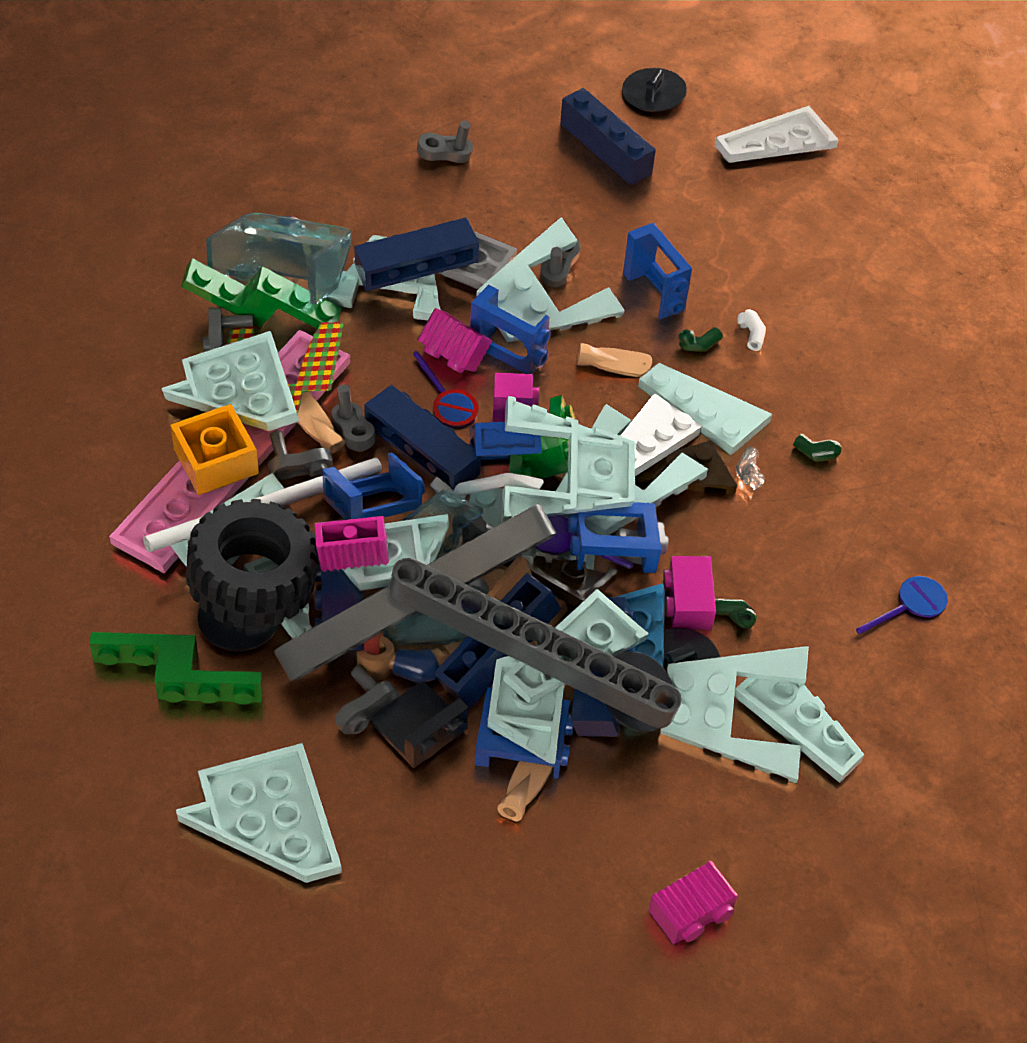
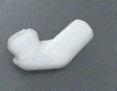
(757, 329)

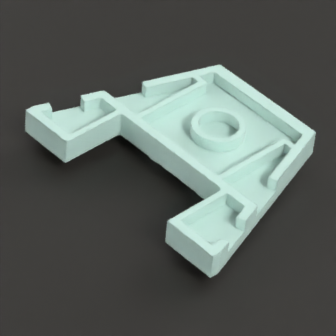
(425, 288)

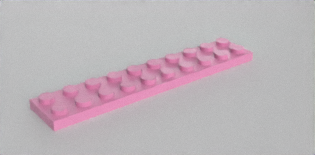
(174, 497)

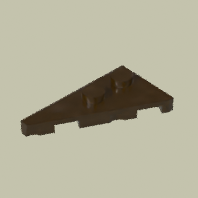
(706, 455)
(565, 580)

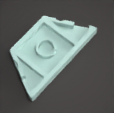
(411, 539)
(524, 723)

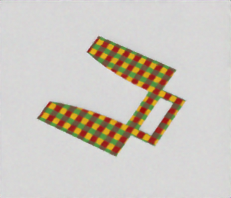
(318, 363)

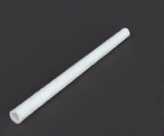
(283, 497)

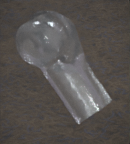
(747, 469)

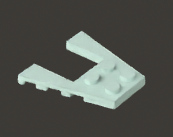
(526, 298)
(598, 465)
(672, 480)
(708, 705)

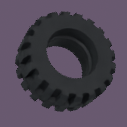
(244, 595)

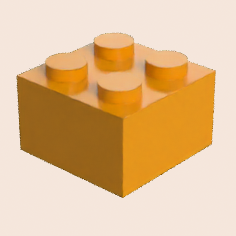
(214, 449)

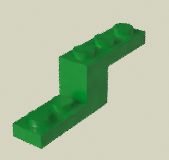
(259, 297)
(554, 450)
(176, 667)

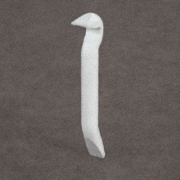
(488, 483)

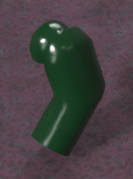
(702, 343)
(819, 450)
(737, 610)

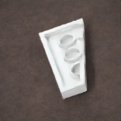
(782, 135)
(659, 432)

